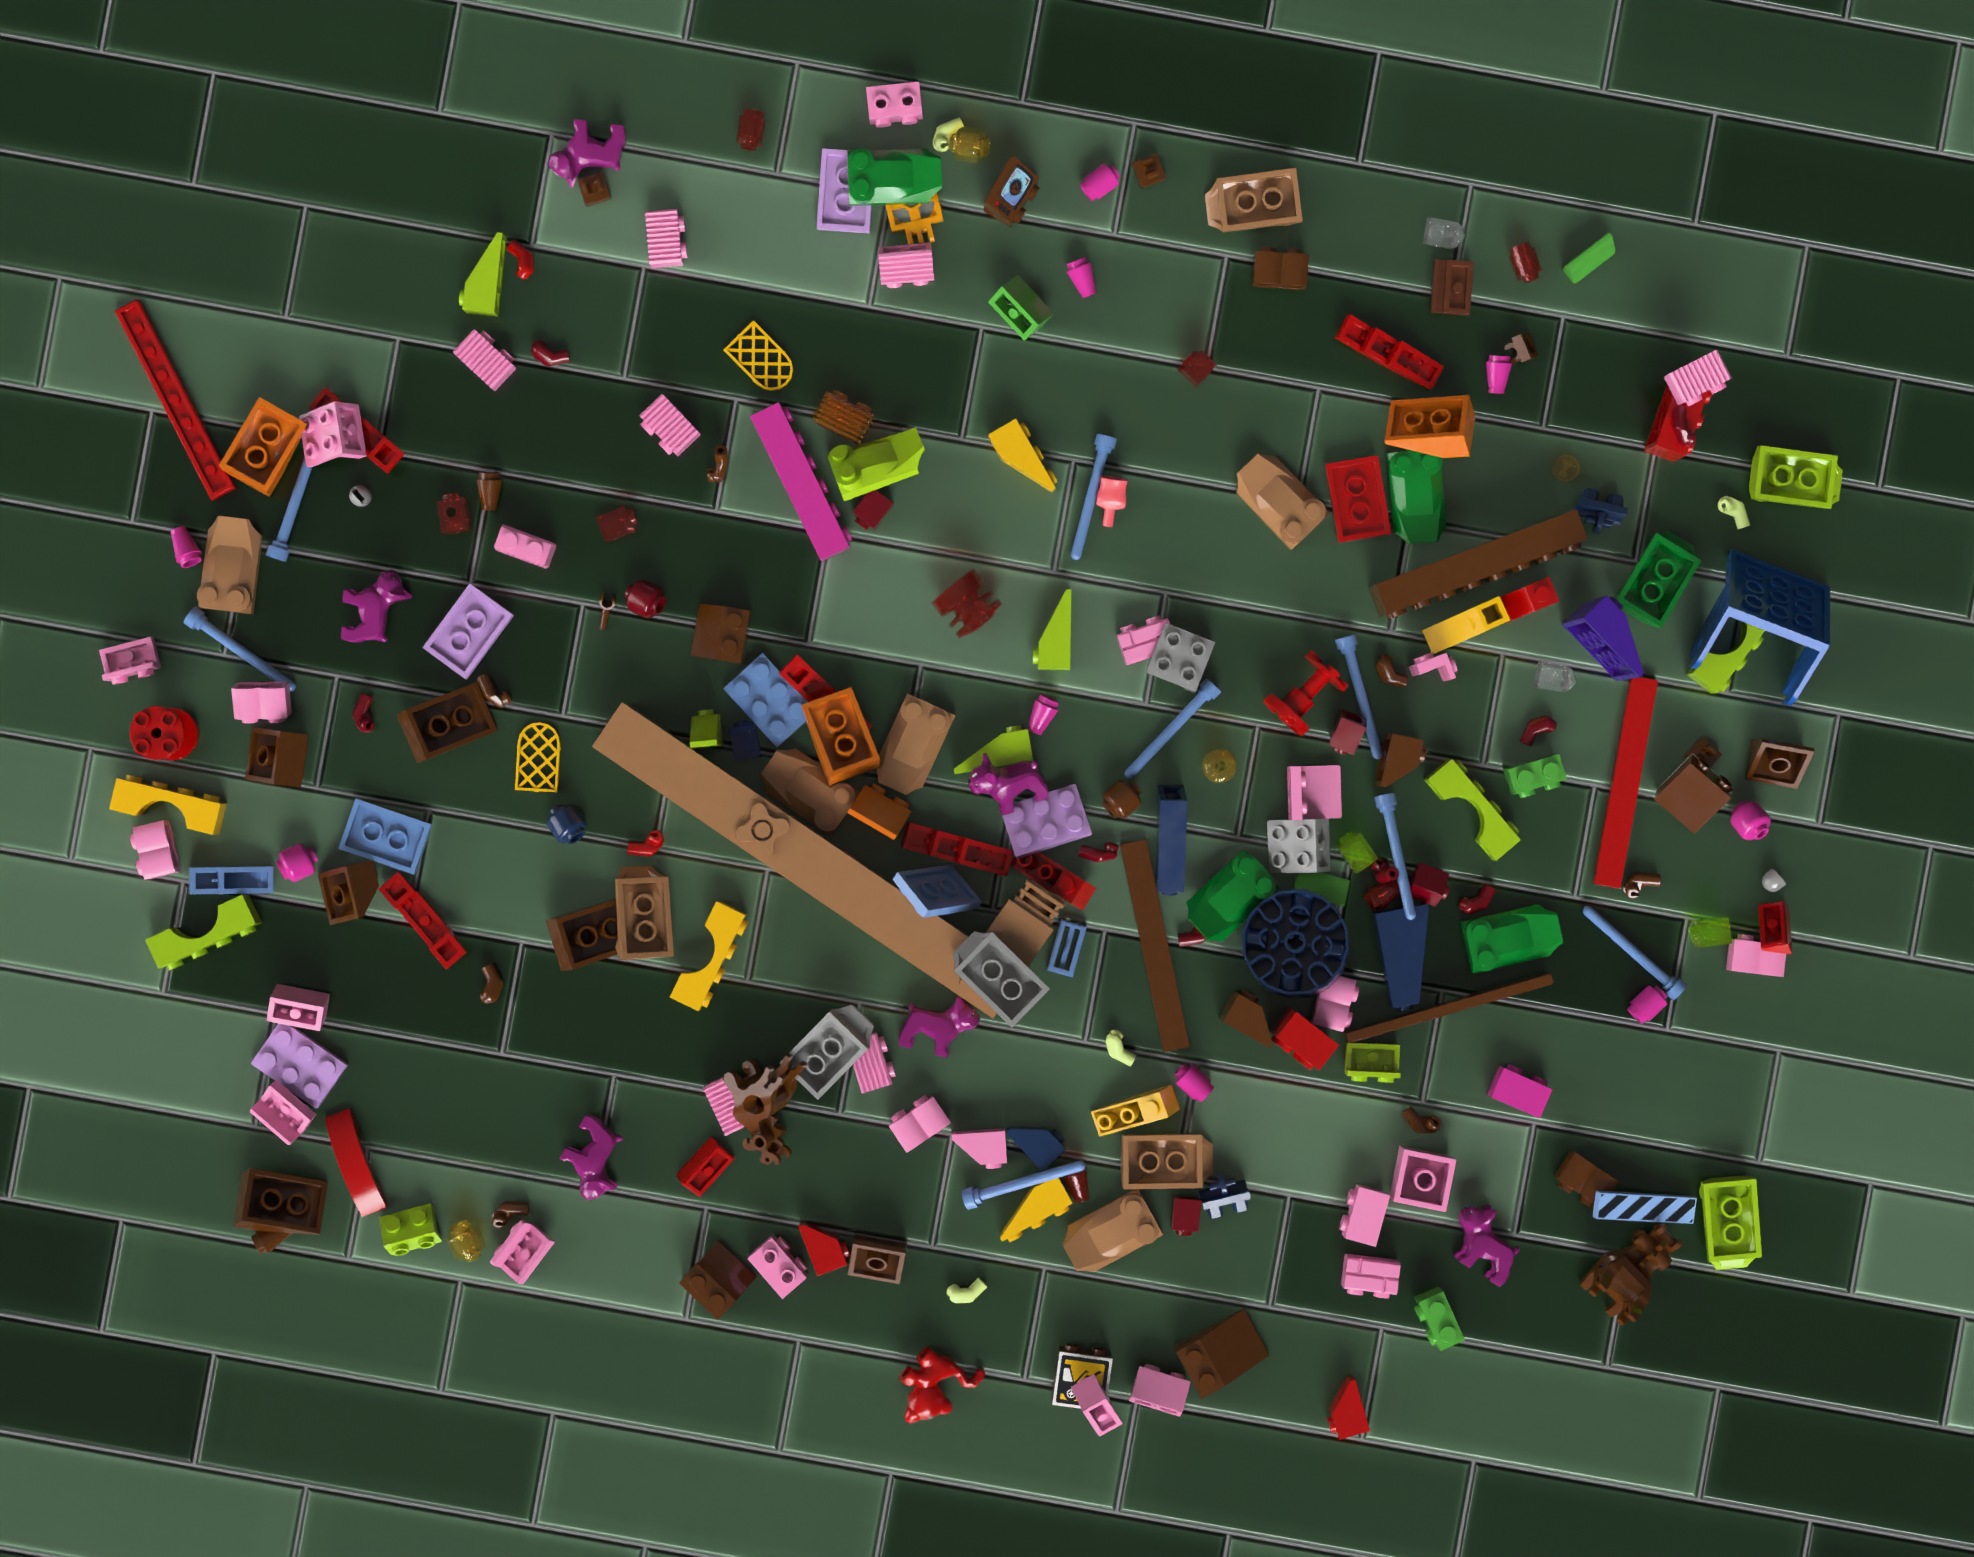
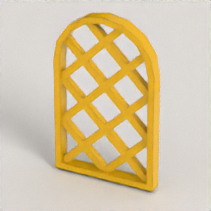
(727, 350)
(538, 751)

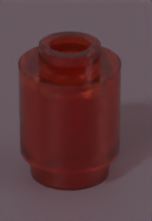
(751, 129)
(1525, 262)

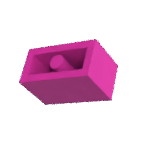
(1519, 1091)

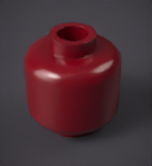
(645, 599)

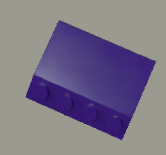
(1606, 636)

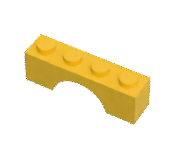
(200, 813)
(694, 987)

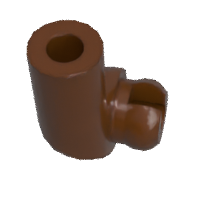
(721, 459)
(1387, 673)
(490, 693)
(1639, 881)
(494, 984)
(1421, 1124)
(507, 1210)

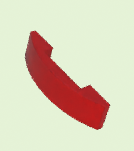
(377, 446)
(807, 681)
(423, 919)
(354, 1163)

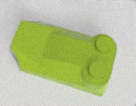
(876, 463)
(1795, 477)
(1731, 1221)

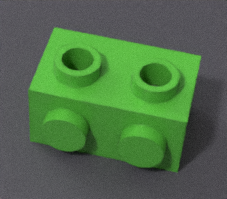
(1021, 307)
(1534, 774)
(1439, 1319)

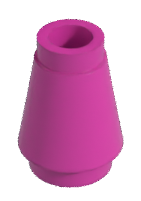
(1082, 276)
(1497, 373)
(185, 548)
(1042, 713)

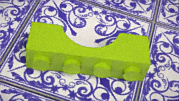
(1716, 669)
(1494, 834)
(233, 918)

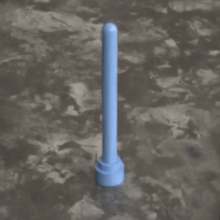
(1104, 445)
(279, 548)
(197, 620)
(1347, 646)
(1206, 692)
(1386, 805)
(1672, 986)
(974, 1196)

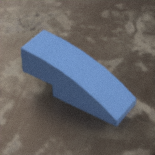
(231, 880)

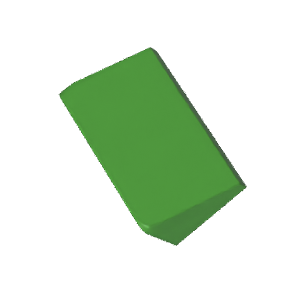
(1590, 258)
(1326, 885)

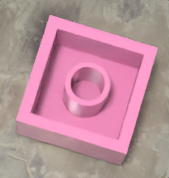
(1422, 1178)

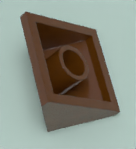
(1777, 762)
(877, 1259)

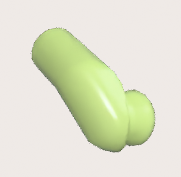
(944, 132)
(1736, 509)
(1116, 1049)
(966, 1295)

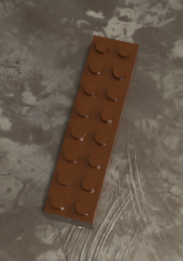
(1481, 562)

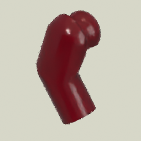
(547, 356)
(1680, 426)
(361, 714)
(1537, 726)
(1098, 855)
(1478, 903)
(1190, 938)

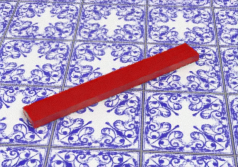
(174, 399)
(1625, 782)

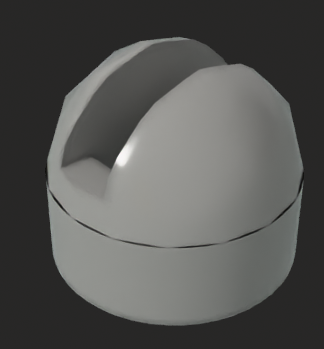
(364, 491)
(1772, 881)

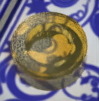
(1565, 468)

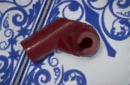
(1383, 871)

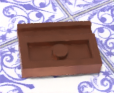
(1451, 287)

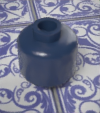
(566, 824)

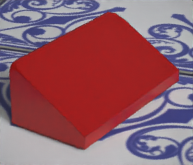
(1775, 927)
(705, 1166)

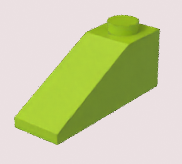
(484, 284)
(1055, 643)
(706, 730)
(1002, 751)

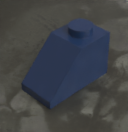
(1038, 1143)

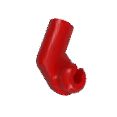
(524, 257)
(649, 846)

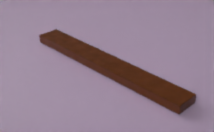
(1154, 945)
(1448, 1007)

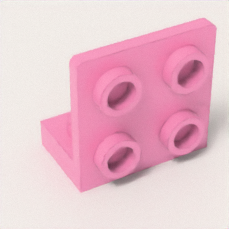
(332, 433)
(1314, 792)

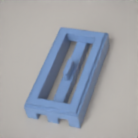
(1060, 970)

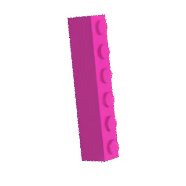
(800, 482)

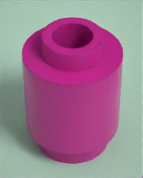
(1100, 182)
(1647, 1004)
(1193, 1082)

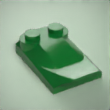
(893, 176)
(1416, 496)
(1658, 579)
(1230, 896)
(1511, 937)

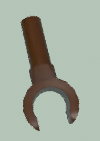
(606, 607)

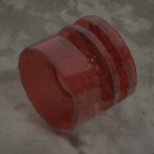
(967, 603)

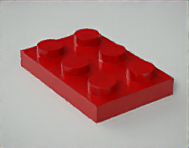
(1357, 499)

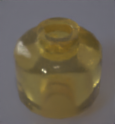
(969, 145)
(1212, 773)
(465, 1241)

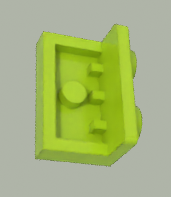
(1372, 1060)
(409, 1230)

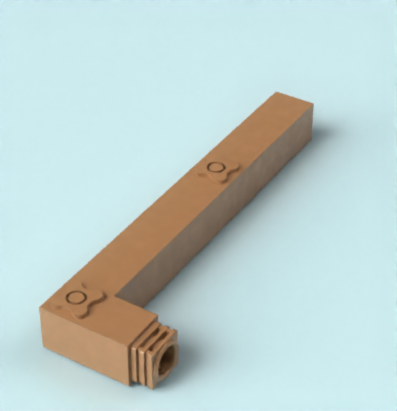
(814, 860)

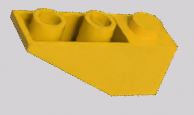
(1015, 450)
(1466, 625)
(1136, 1110)
(1038, 1204)

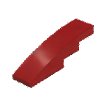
(1389, 352)
(957, 849)

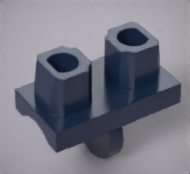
(1601, 513)
(1225, 1193)

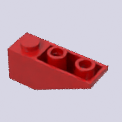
(1055, 878)

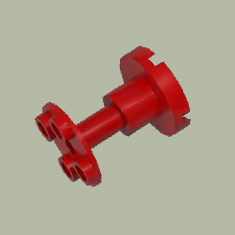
(1299, 701)
(164, 733)

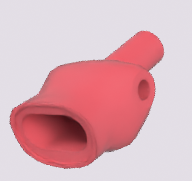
(1111, 497)

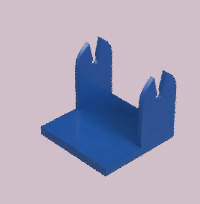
(1776, 603)

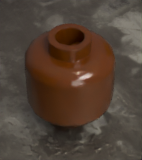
(1122, 799)

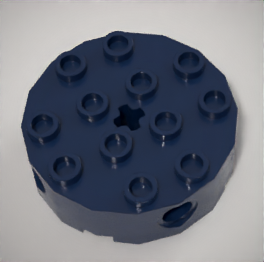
(1280, 922)

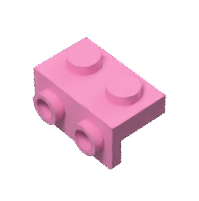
(130, 659)
(1428, 662)
(283, 1113)
(522, 1251)

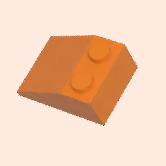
(1432, 425)
(263, 447)
(840, 736)
(880, 811)

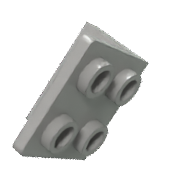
(1180, 657)
(1298, 846)

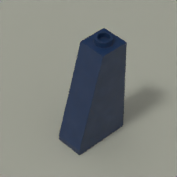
(1171, 839)
(1402, 953)

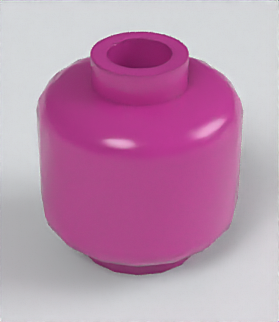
(1750, 820)
(296, 862)

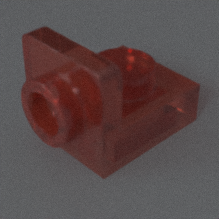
(617, 523)

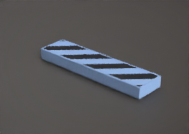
(1644, 1207)

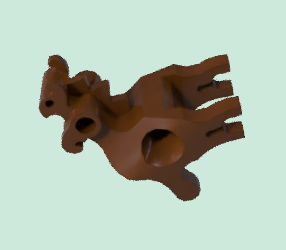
(758, 1099)
(1628, 1272)

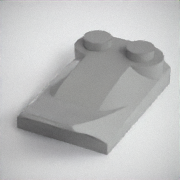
(998, 976)
(832, 1048)

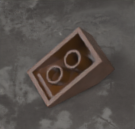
(446, 722)
(584, 935)
(279, 1203)
(1221, 1353)

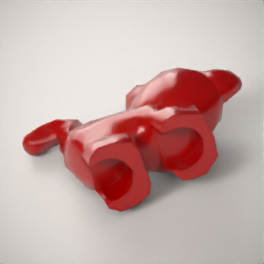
(927, 1398)

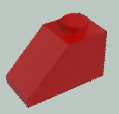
(1529, 598)
(824, 1248)
(1347, 1411)

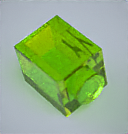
(1356, 851)
(1710, 932)

